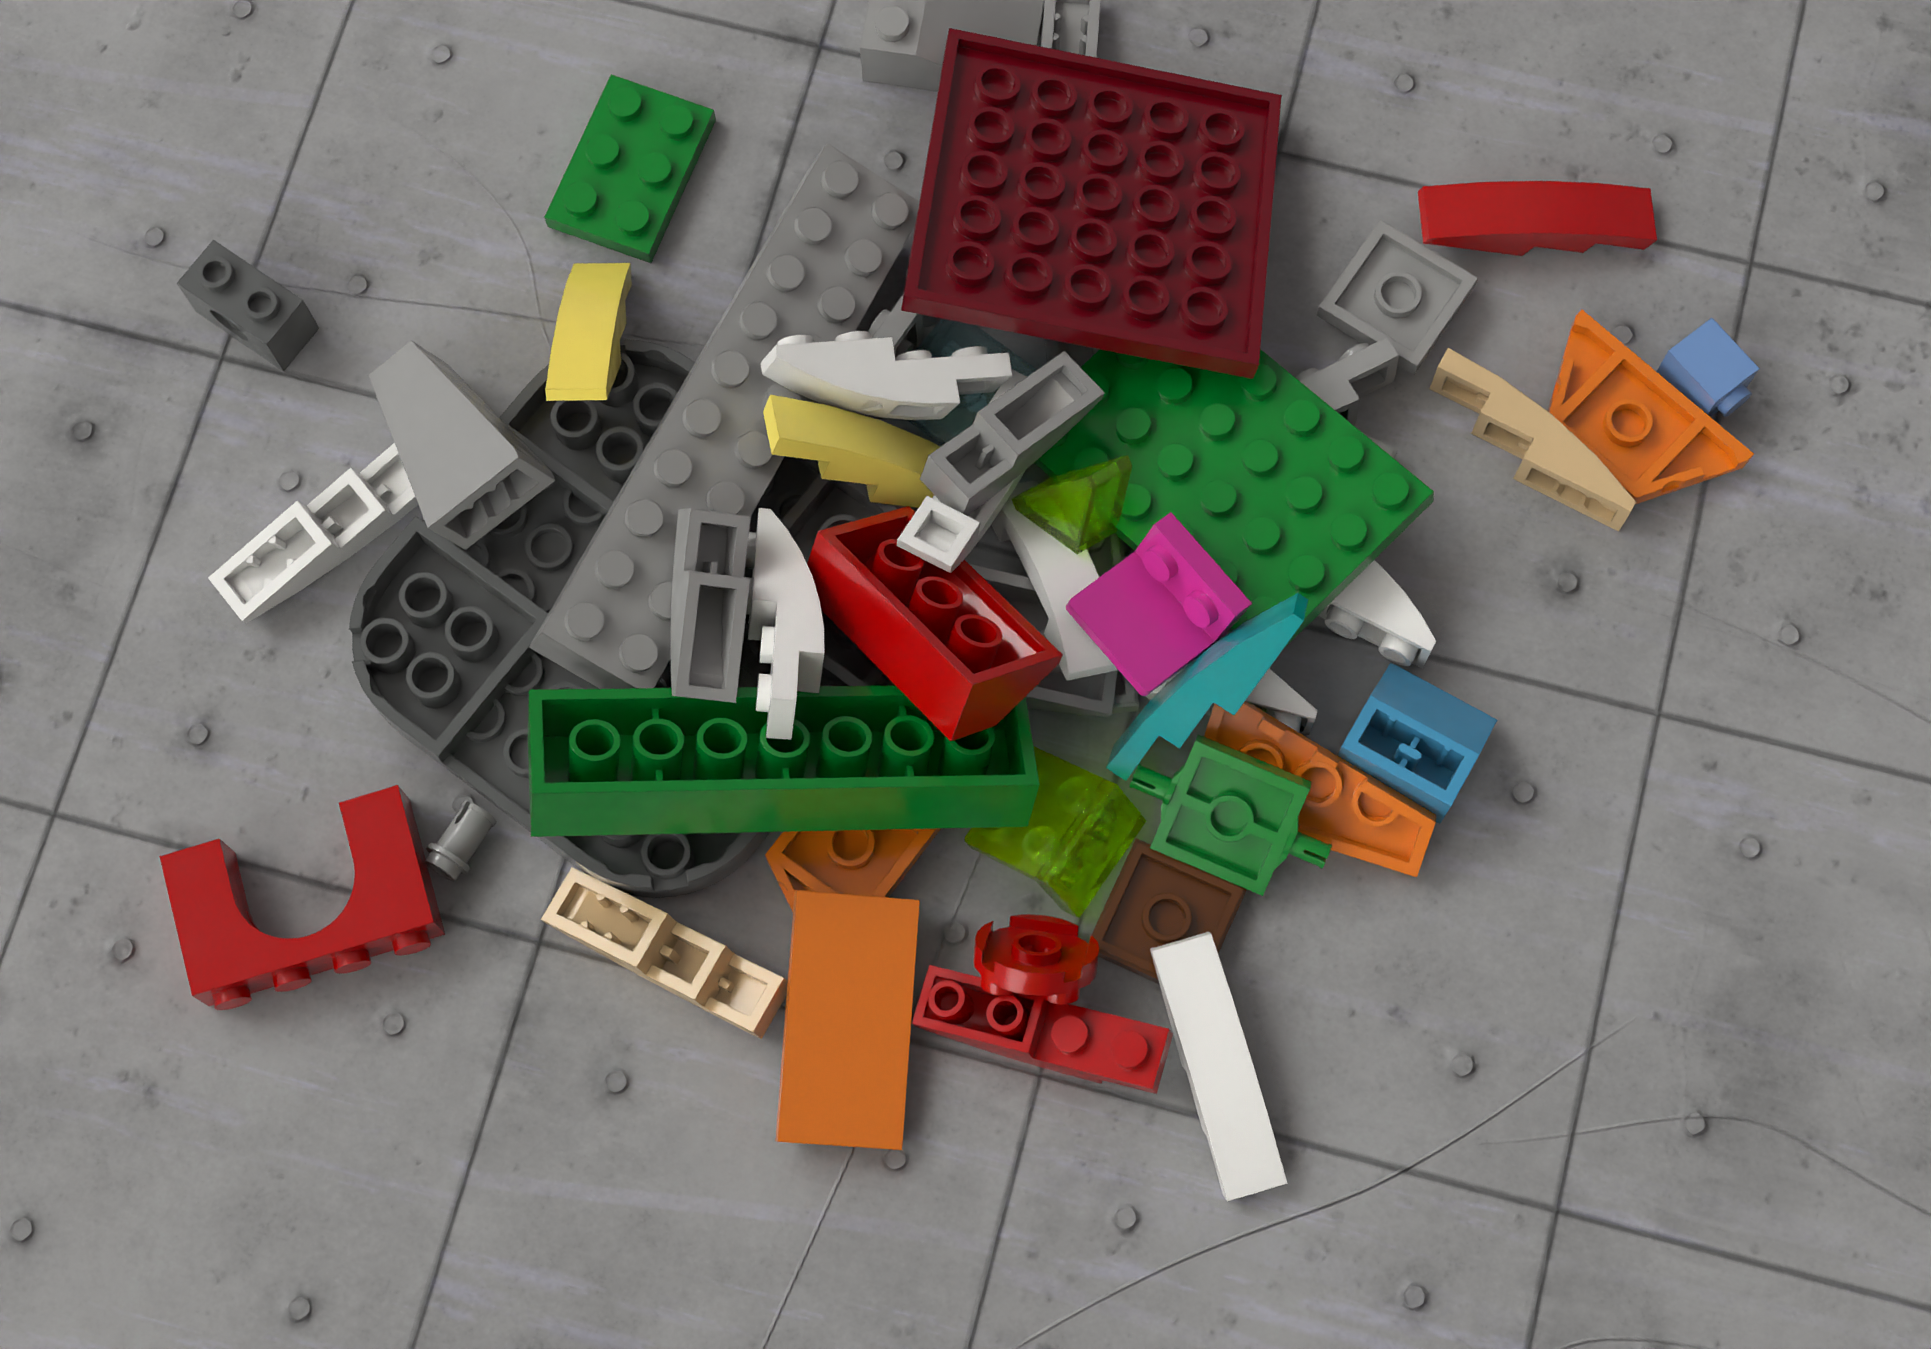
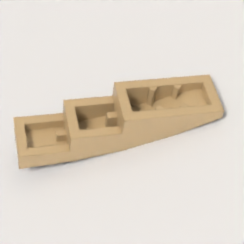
(1550, 454)
(666, 952)

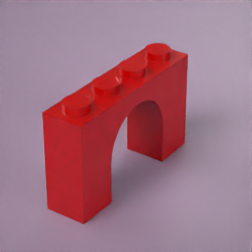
(386, 912)

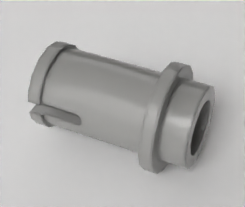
(459, 841)

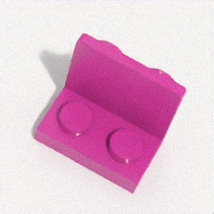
(1159, 606)

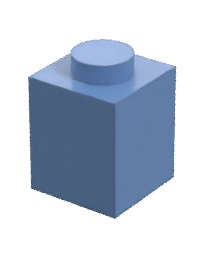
(1710, 369)

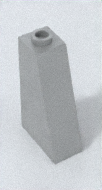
(454, 447)

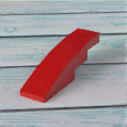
(1531, 214)

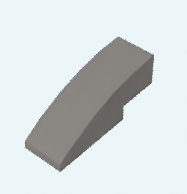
(1010, 434)
(708, 604)

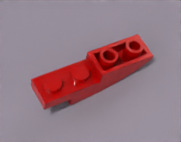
(1043, 1033)

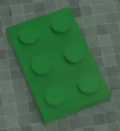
(630, 168)

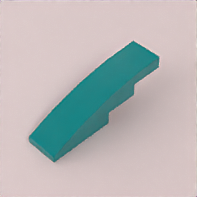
(1219, 675)

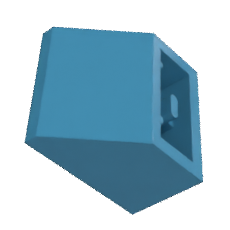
(1417, 739)

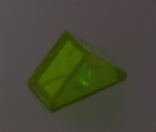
(1079, 504)

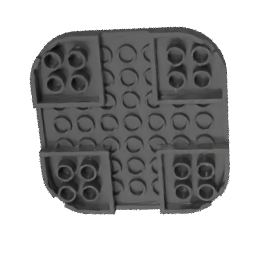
(451, 628)

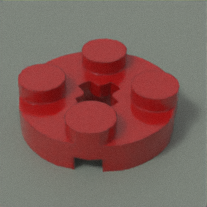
(1035, 958)

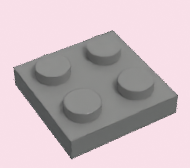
(1397, 293)

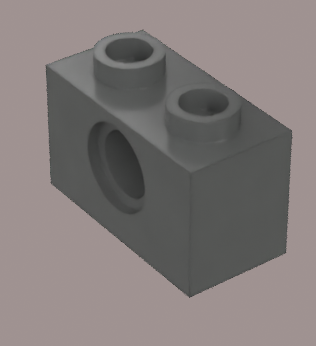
(248, 305)

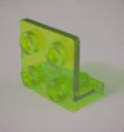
(1072, 837)

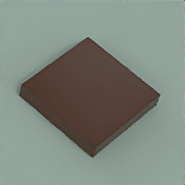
(1159, 904)

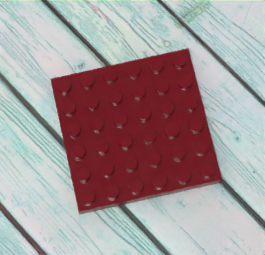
(1096, 204)

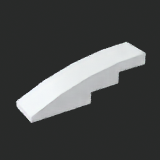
(316, 537)
(1218, 1066)

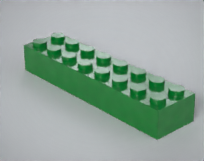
(705, 766)

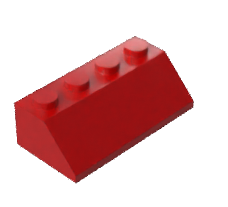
(931, 631)

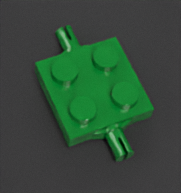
(1230, 815)

